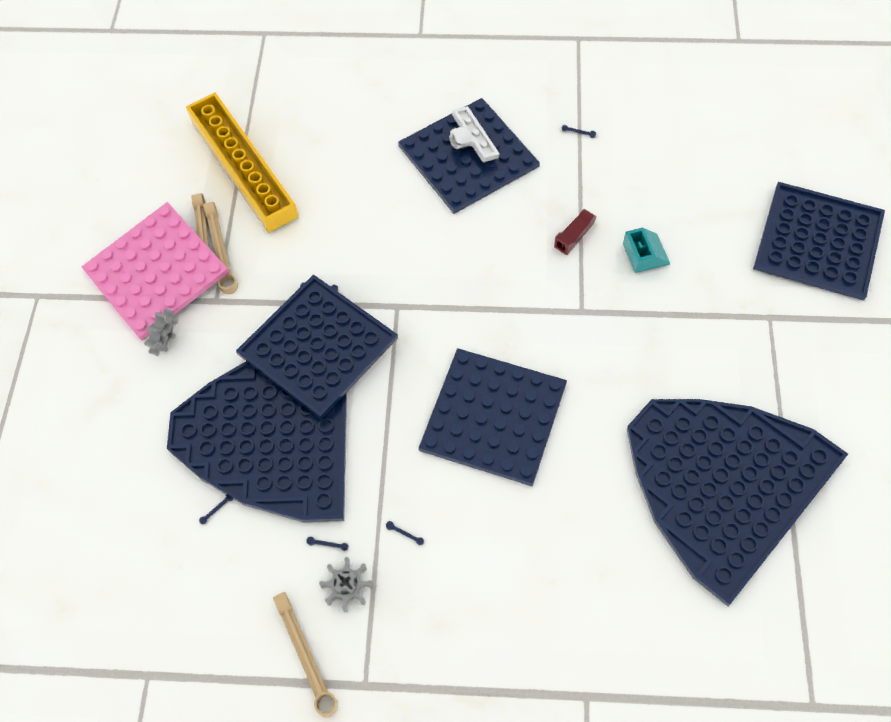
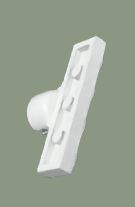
(471, 134)

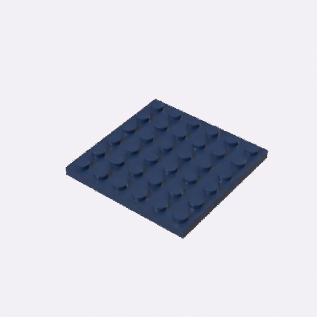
(459, 173)
(820, 240)
(317, 345)
(493, 416)

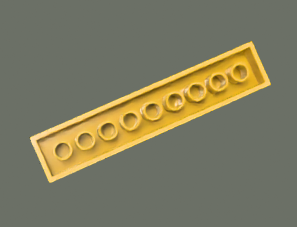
(242, 162)

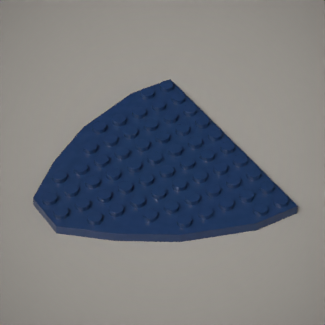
(263, 446)
(726, 483)

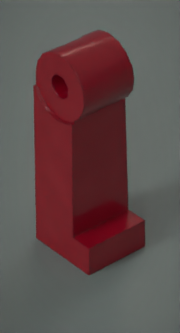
(574, 231)

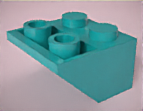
(644, 250)

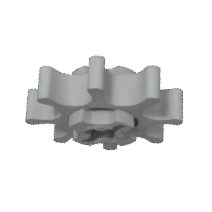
(161, 332)
(344, 592)

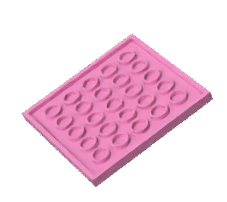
(154, 268)

